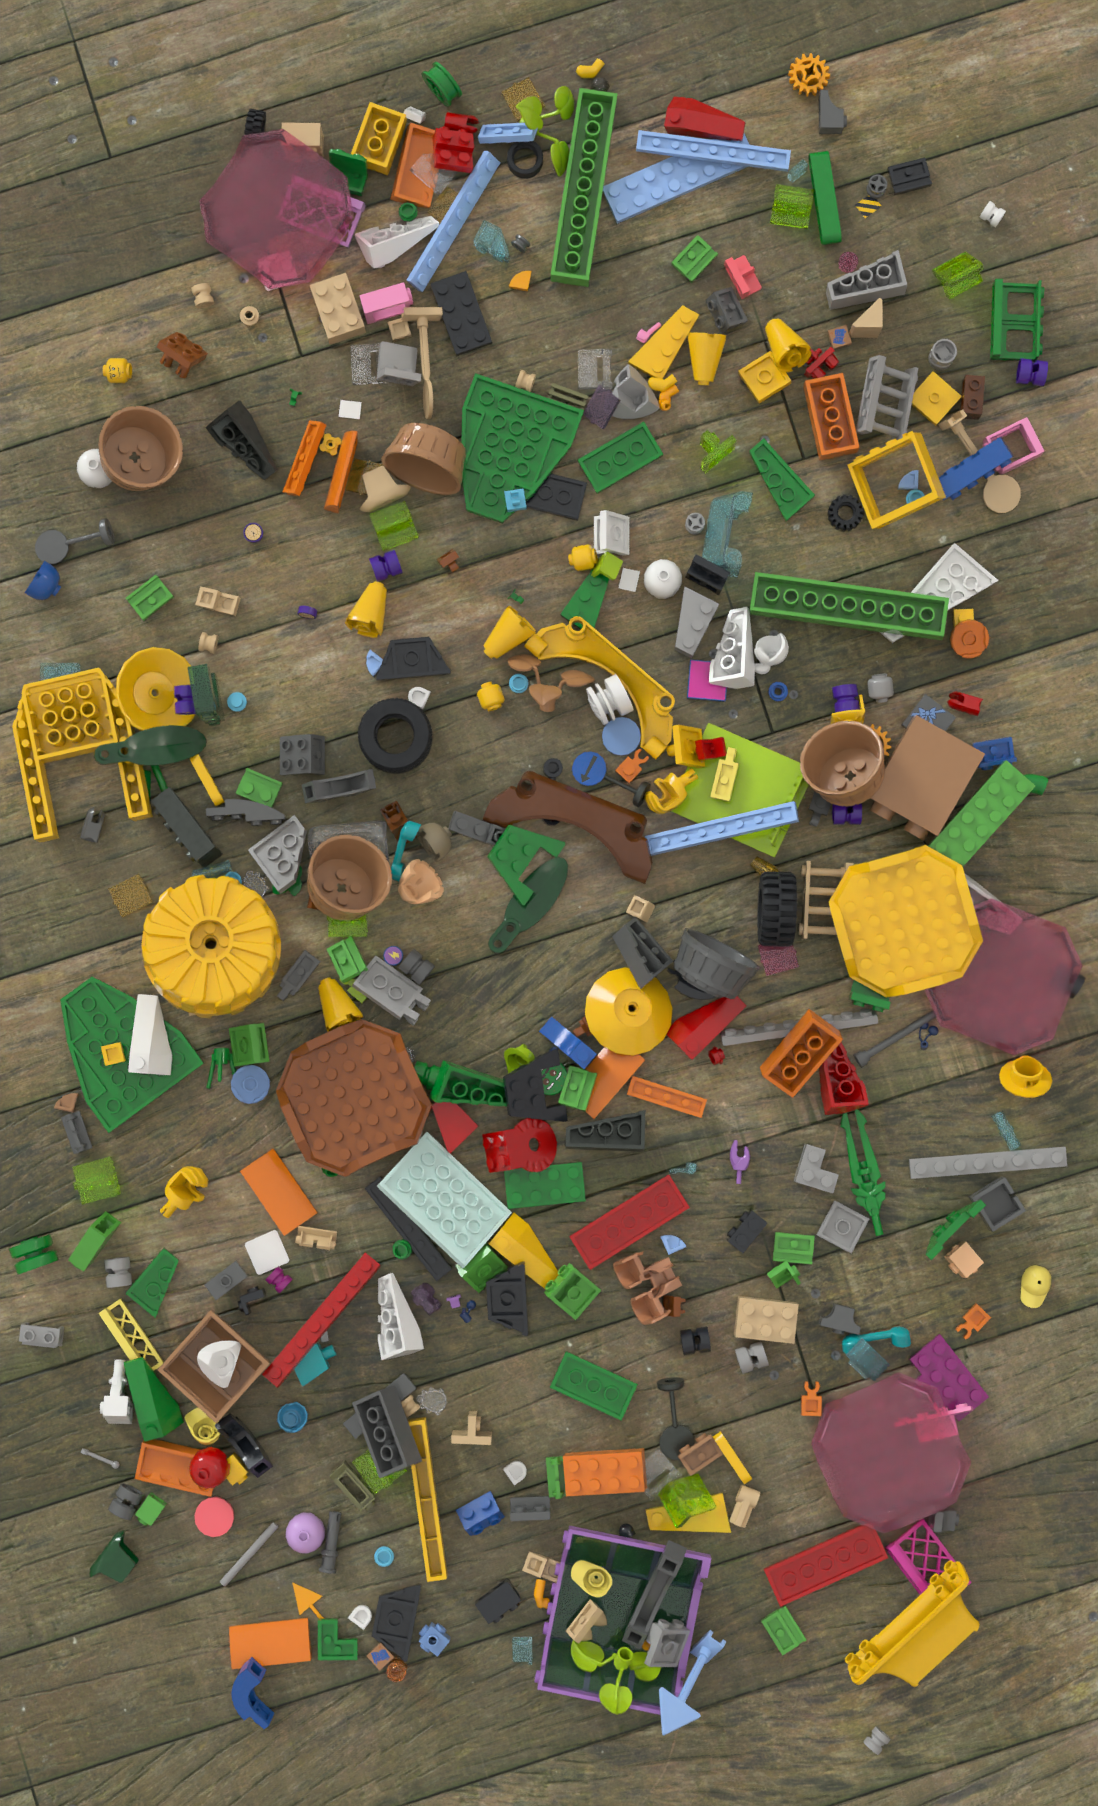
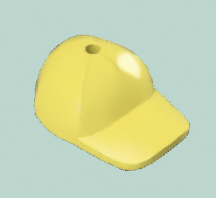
(1031, 1292)
(201, 1426)
(584, 1575)

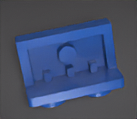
(995, 752)
(480, 1514)

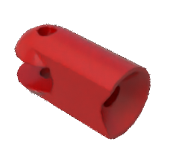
(459, 121)
(964, 703)

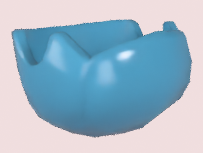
(292, 1417)

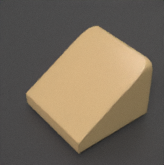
(640, 908)

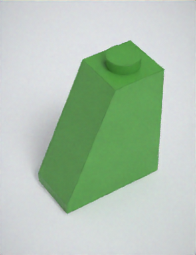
(94, 1241)

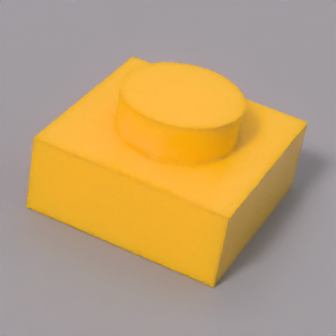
(961, 615)
(113, 1054)

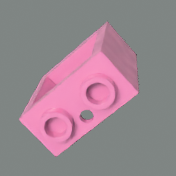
(386, 302)
(1030, 438)

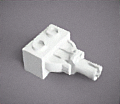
(117, 1407)

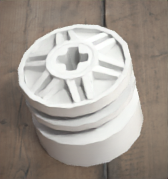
(609, 699)

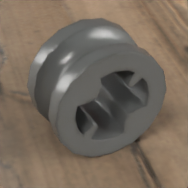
(520, 243)

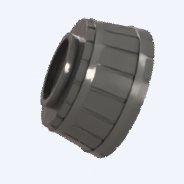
(713, 965)

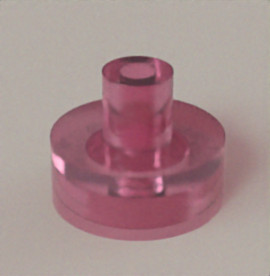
(848, 262)

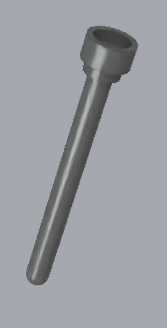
(863, 1057)

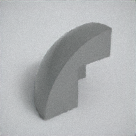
(635, 395)

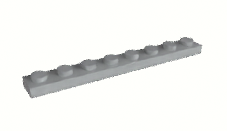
(771, 1030)
(987, 1162)

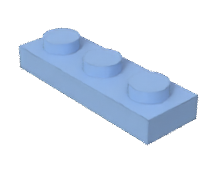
(506, 133)

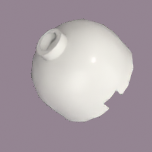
(91, 470)
(662, 579)

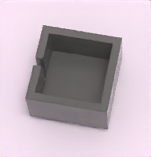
(999, 1206)

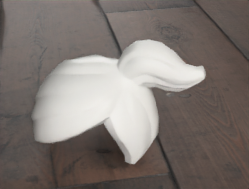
(770, 651)

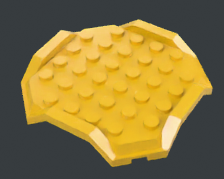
(905, 921)

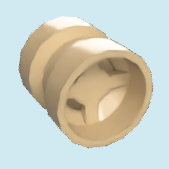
(202, 295)

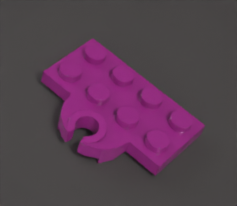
(943, 1369)

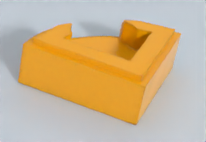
(521, 281)

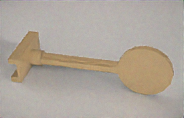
(422, 316)
(1000, 491)

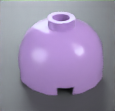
(305, 1533)

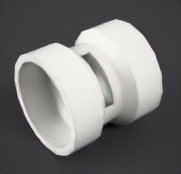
(988, 212)

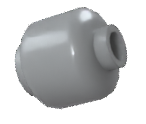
(880, 687)

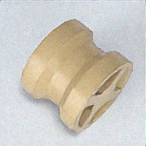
(525, 381)
(208, 643)
(409, 1405)

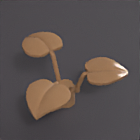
(545, 694)

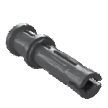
(329, 1552)

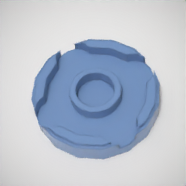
(621, 736)
(250, 1084)

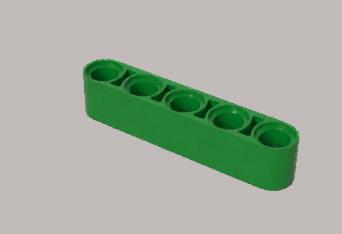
(825, 197)

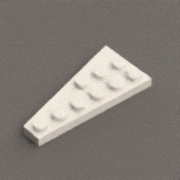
(953, 577)

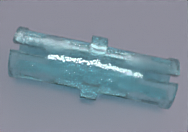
(212, 871)
(1006, 1130)

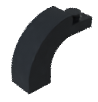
(245, 1443)

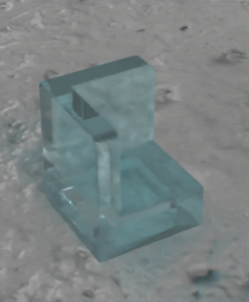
(522, 1649)

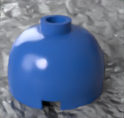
(44, 583)

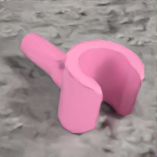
(643, 336)

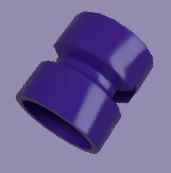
(1032, 372)
(386, 565)
(845, 697)
(184, 702)
(840, 815)

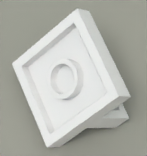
(611, 533)

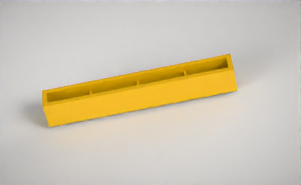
(427, 1504)

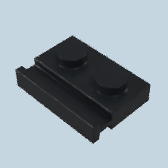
(909, 176)

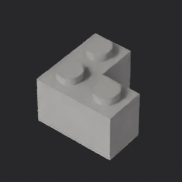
(809, 1170)

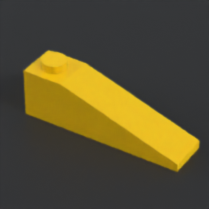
(519, 1244)

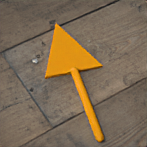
(305, 1599)

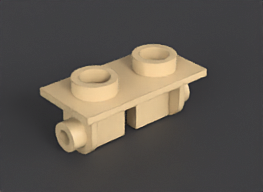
(324, 1238)

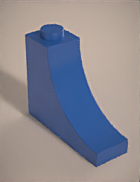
(567, 1042)

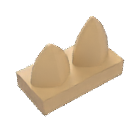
(581, 1626)

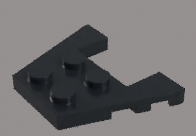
(526, 1092)

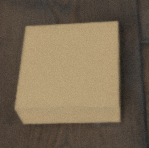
(399, 329)

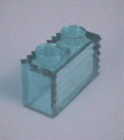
(867, 1359)

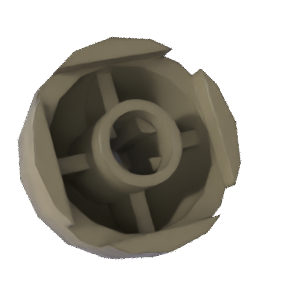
(435, 840)

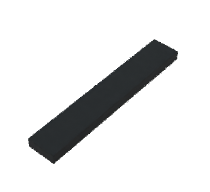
(410, 1232)

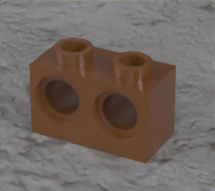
(972, 396)

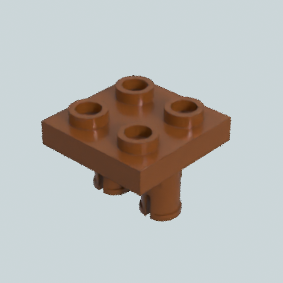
(183, 351)

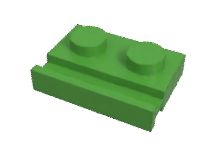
(694, 258)
(149, 597)
(259, 788)
(347, 959)
(577, 1088)
(793, 1248)
(783, 1630)

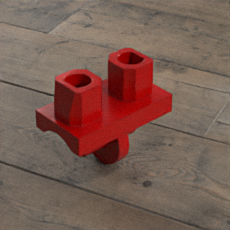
(827, 358)

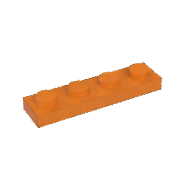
(304, 458)
(666, 1096)

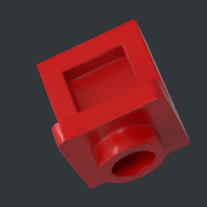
(710, 748)

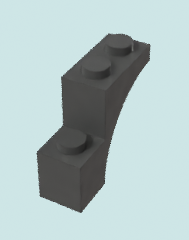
(338, 787)

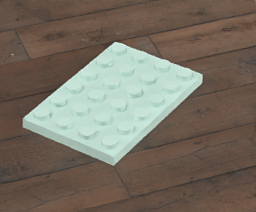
(444, 1199)

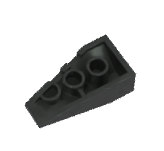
(240, 434)

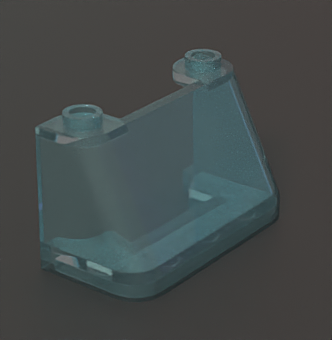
(718, 530)

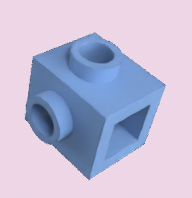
(433, 1645)

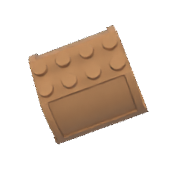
(185, 1374)

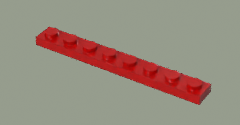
(321, 1320)

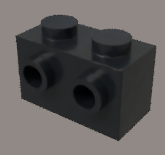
(746, 1231)

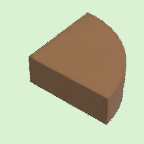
(67, 1102)

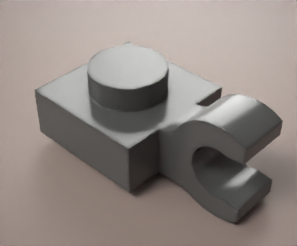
(819, 807)

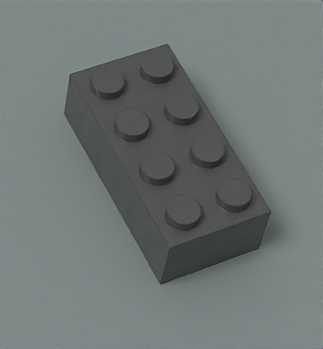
(387, 1431)

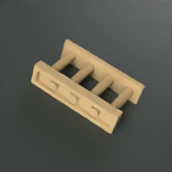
(806, 871)

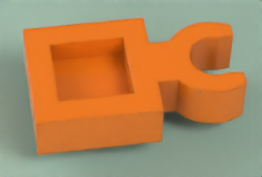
(630, 768)
(974, 1318)
(811, 1403)

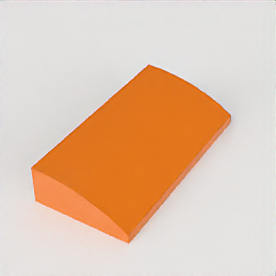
(407, 186)
(341, 471)
(612, 1073)
(278, 1192)
(168, 1466)
(270, 1642)

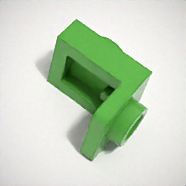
(783, 1273)

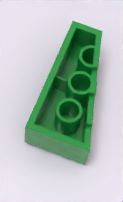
(465, 1085)

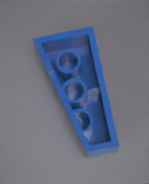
(974, 467)

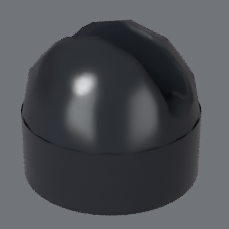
(626, 1530)

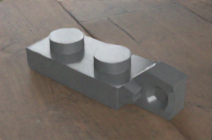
(298, 975)

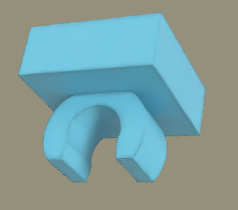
(515, 500)

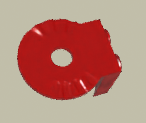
(511, 1147)

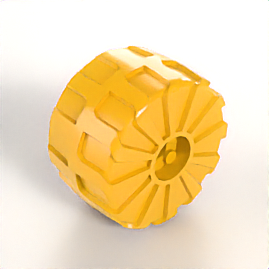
(216, 978)

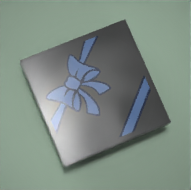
(931, 712)

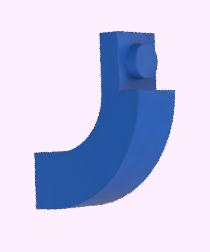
(244, 1696)

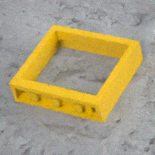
(864, 491)

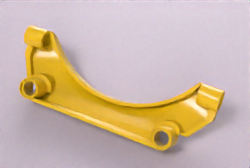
(594, 648)

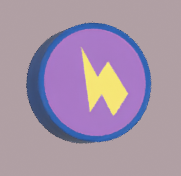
(393, 955)

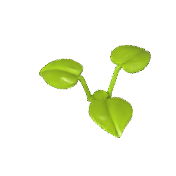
(531, 109)
(613, 1697)

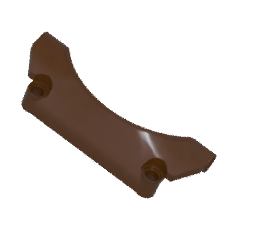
(599, 817)

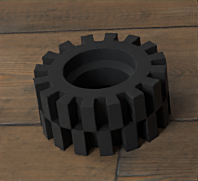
(255, 122)
(845, 501)

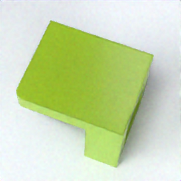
(608, 566)

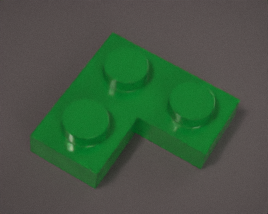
(332, 1647)

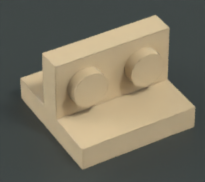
(473, 1435)

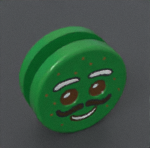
(553, 1079)

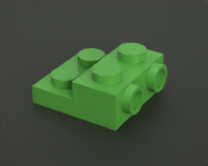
(571, 1291)

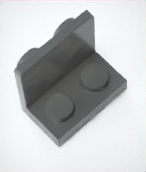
(302, 754)

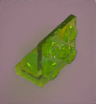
(686, 1499)

